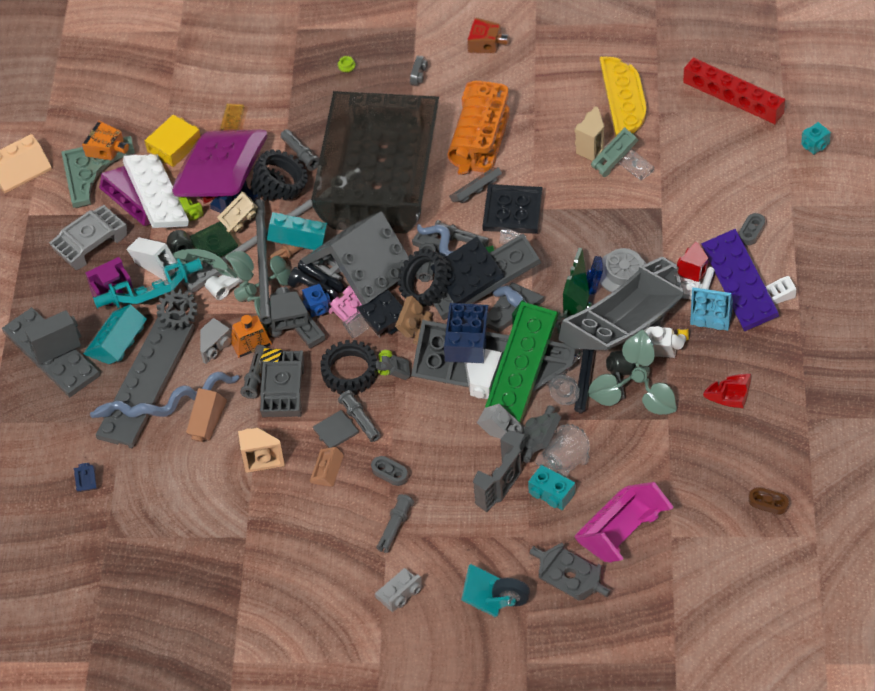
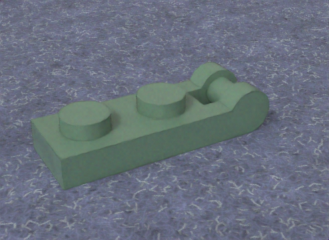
(614, 152)

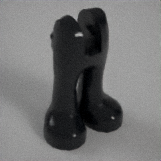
(328, 283)

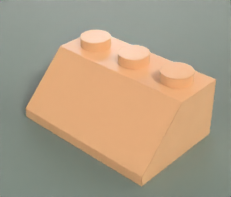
(21, 163)

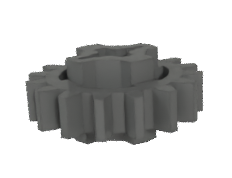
(180, 302)

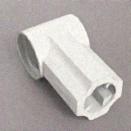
(220, 286)

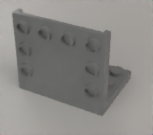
(366, 255)

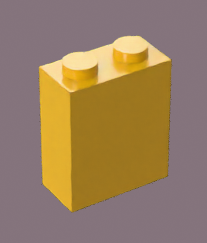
(172, 140)

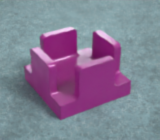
(107, 273)

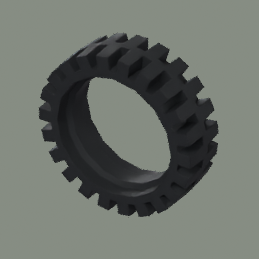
(274, 186)
(440, 279)
(344, 350)

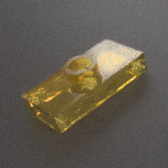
(232, 117)

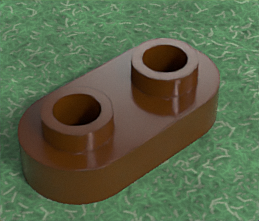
(769, 500)

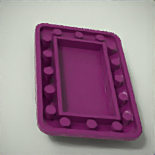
(219, 163)

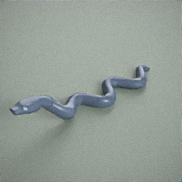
(513, 296)
(143, 408)

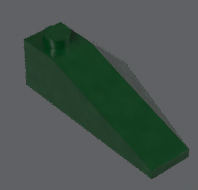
(576, 287)

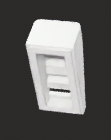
(781, 284)

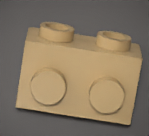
(237, 213)

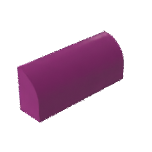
(119, 187)

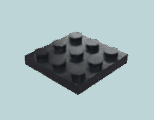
(512, 208)
(471, 271)

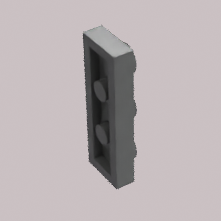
(475, 185)

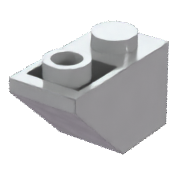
(213, 339)
(498, 421)

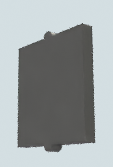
(335, 429)

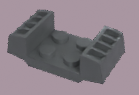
(282, 385)
(493, 489)

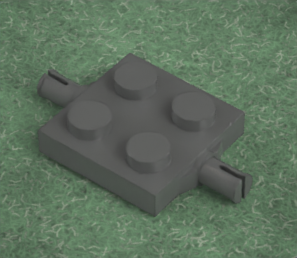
(539, 432)

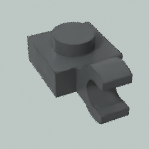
(431, 238)
(398, 366)

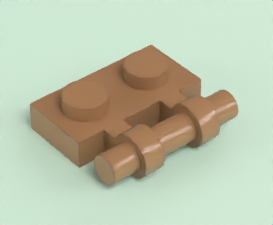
(409, 318)

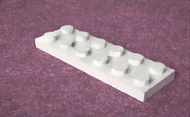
(155, 191)

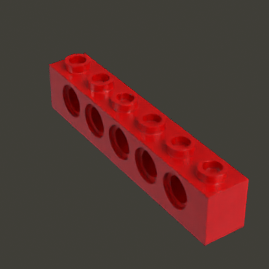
(734, 90)

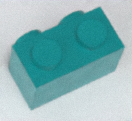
(551, 487)

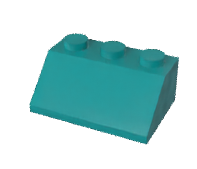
(296, 231)
(116, 335)

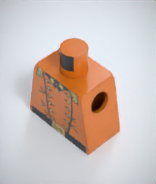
(104, 142)
(247, 335)

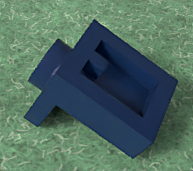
(85, 477)

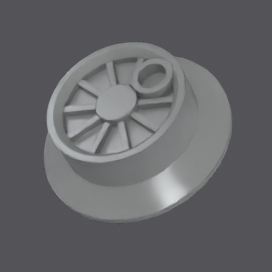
(619, 267)

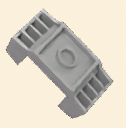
(87, 234)

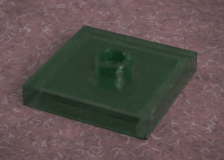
(214, 239)

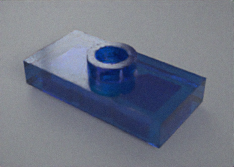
(594, 274)

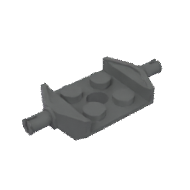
(558, 562)

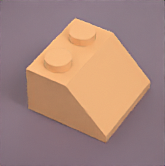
(260, 450)

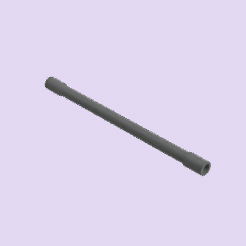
(265, 309)

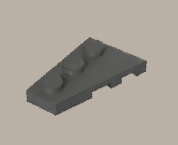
(501, 314)

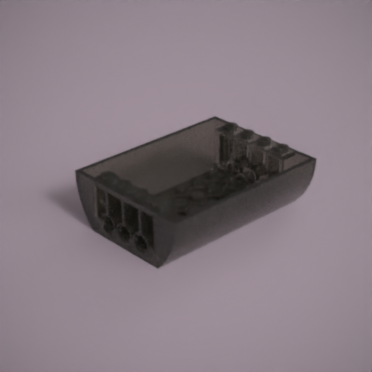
(353, 139)

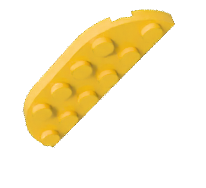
(623, 94)

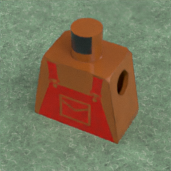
(485, 37)

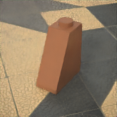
(205, 414)

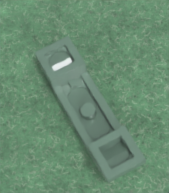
(205, 257)

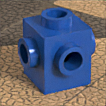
(315, 300)

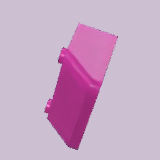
(620, 518)

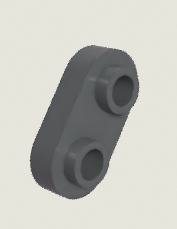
(417, 75)
(752, 228)
(390, 471)

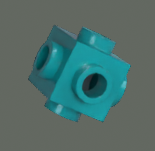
(815, 138)

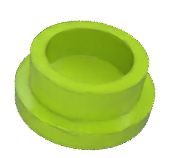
(346, 64)

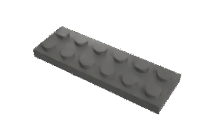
(513, 260)
(68, 371)

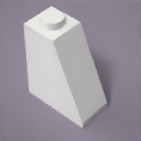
(152, 256)
(482, 375)

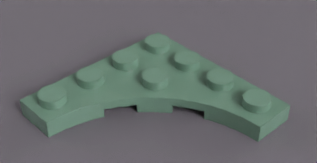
(84, 170)

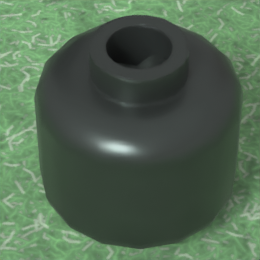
(178, 241)
(617, 363)

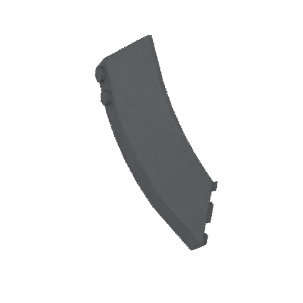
(626, 310)
(431, 363)

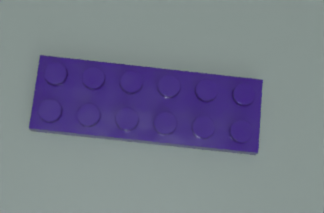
(740, 278)

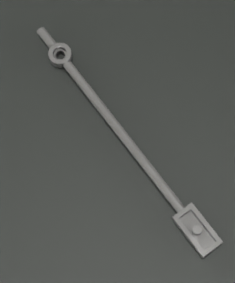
(198, 279)

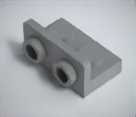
(399, 590)

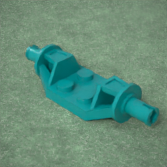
(144, 293)

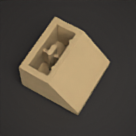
(590, 135)

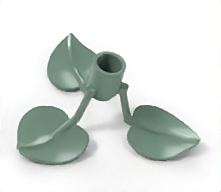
(243, 268)
(637, 350)

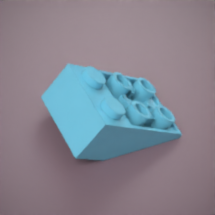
(711, 308)

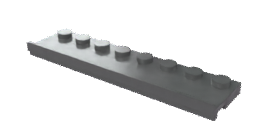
(145, 381)

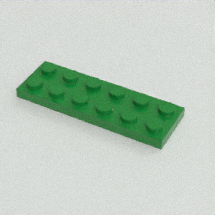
(522, 359)

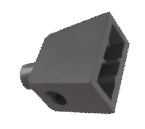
(287, 310)

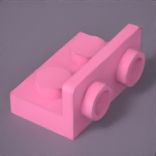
(346, 305)

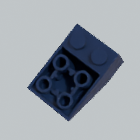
(466, 333)

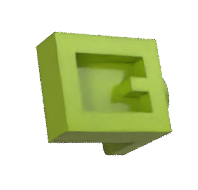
(192, 211)

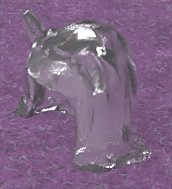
(565, 450)

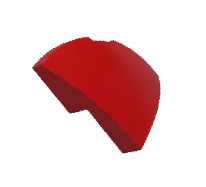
(730, 392)

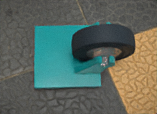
(492, 593)

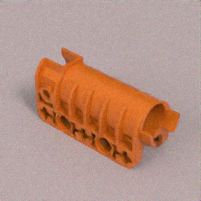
(479, 126)

